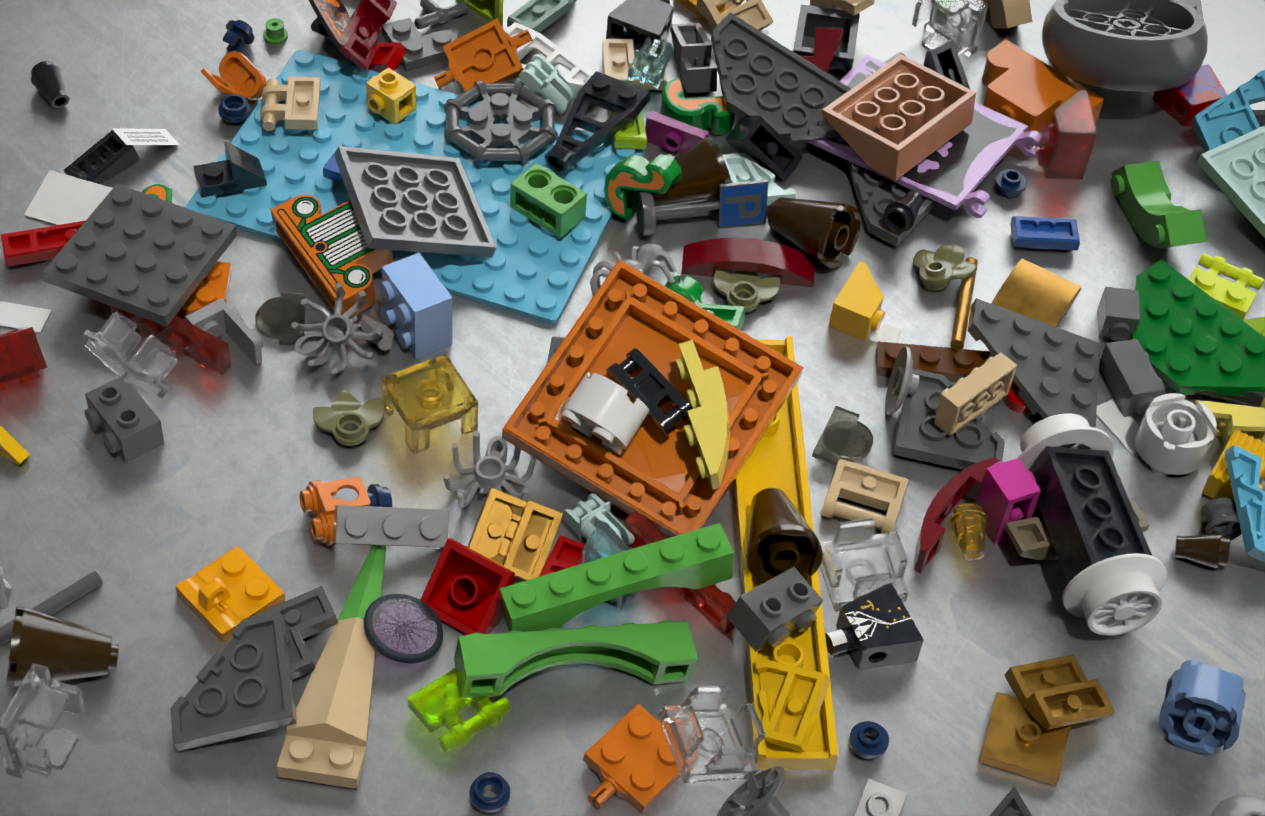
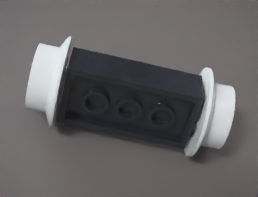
(1092, 526)

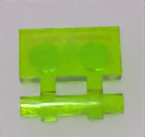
(442, 704)

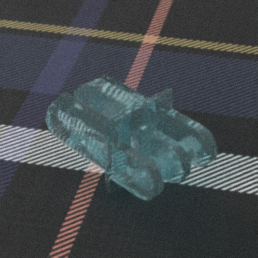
(649, 63)

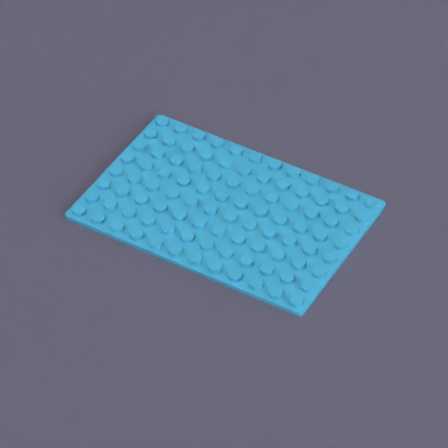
(531, 268)

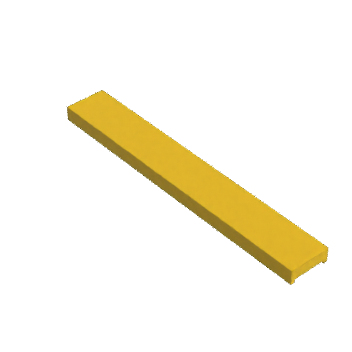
(781, 464)

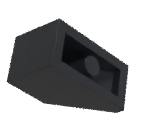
(765, 145)

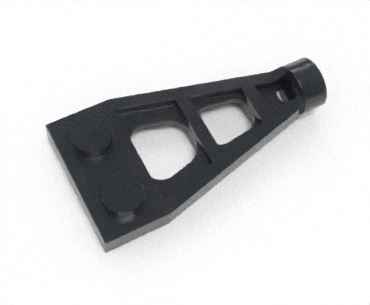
(606, 93)

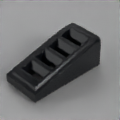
(104, 148)

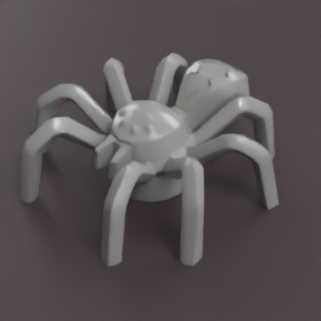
(648, 257)
(336, 329)
(488, 470)

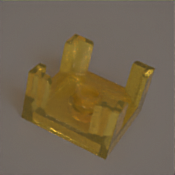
(429, 398)

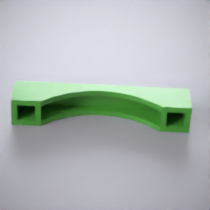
(679, 561)
(651, 651)

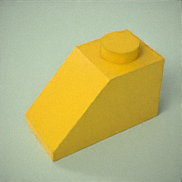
(858, 305)

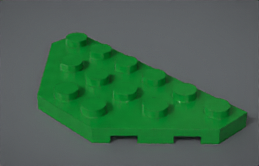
(1195, 338)

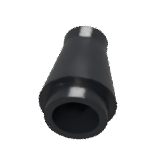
(49, 81)
(902, 213)

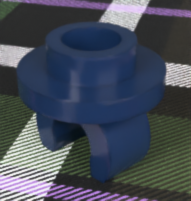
(237, 35)

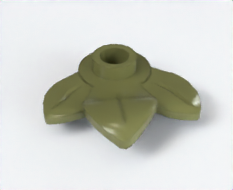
(941, 266)
(746, 288)
(349, 418)

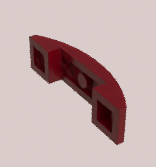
(363, 30)
(751, 256)
(963, 485)

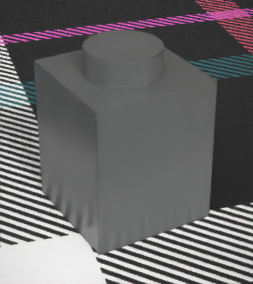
(1118, 314)

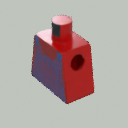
(1192, 97)

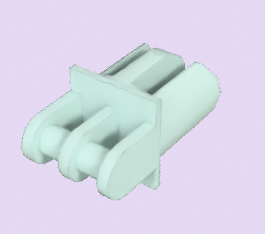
(548, 83)
(589, 519)

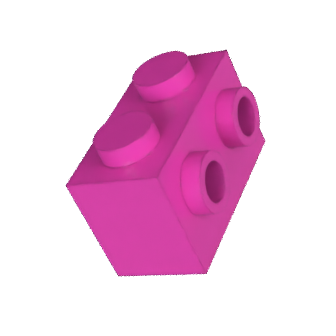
(1007, 496)

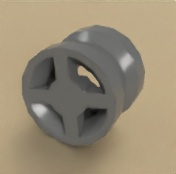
(1221, 517)

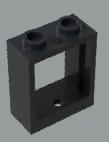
(820, 17)

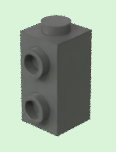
(1130, 376)

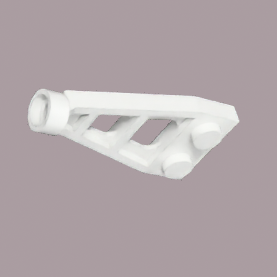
(554, 55)

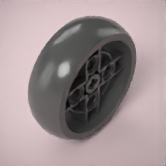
(1125, 42)

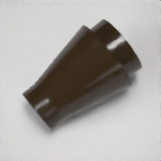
(1204, 549)

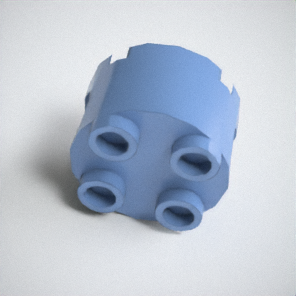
(1202, 707)

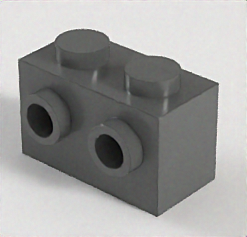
(123, 419)
(775, 610)

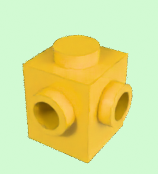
(391, 95)

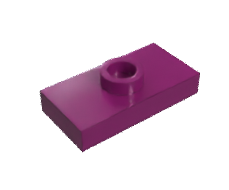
(672, 133)

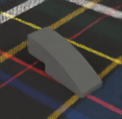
(694, 57)

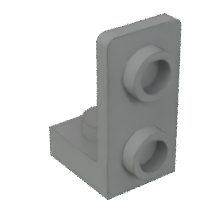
(221, 319)

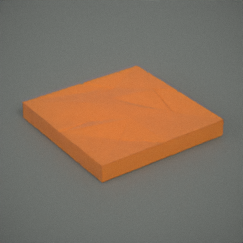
(655, 470)

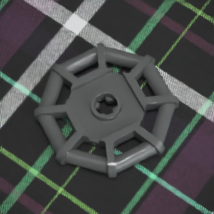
(503, 109)

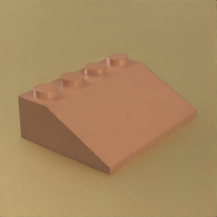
(901, 115)

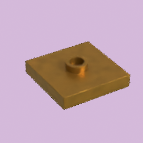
(1021, 744)

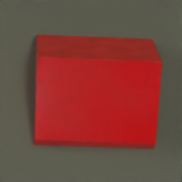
(467, 589)

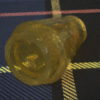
(970, 530)

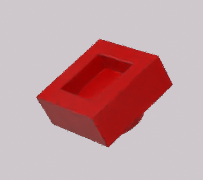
(387, 56)

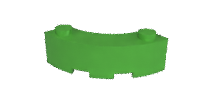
(1149, 209)

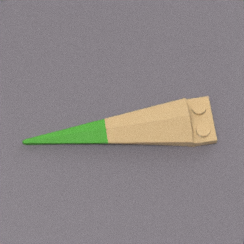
(335, 707)

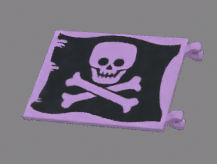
(959, 164)

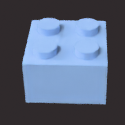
(416, 306)

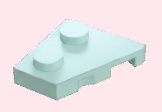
(745, 169)

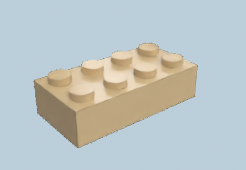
(975, 393)

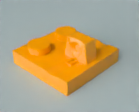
(229, 592)

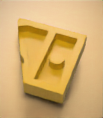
(790, 702)

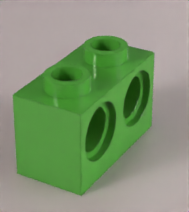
(548, 200)

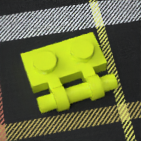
(1229, 294)

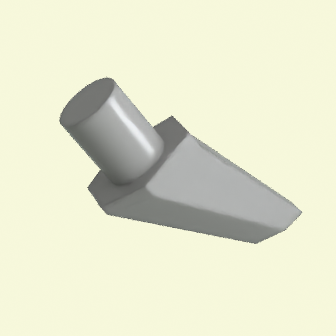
(370, 326)

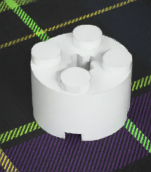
(605, 411)
(1175, 435)

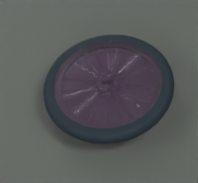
(403, 628)

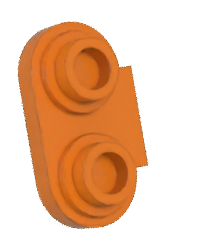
(237, 76)
(319, 502)

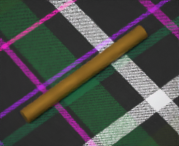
(963, 309)

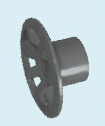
(761, 800)

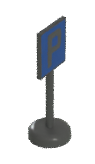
(737, 206)

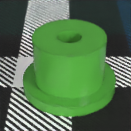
(275, 31)

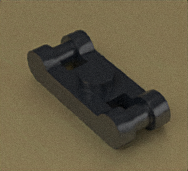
(651, 389)

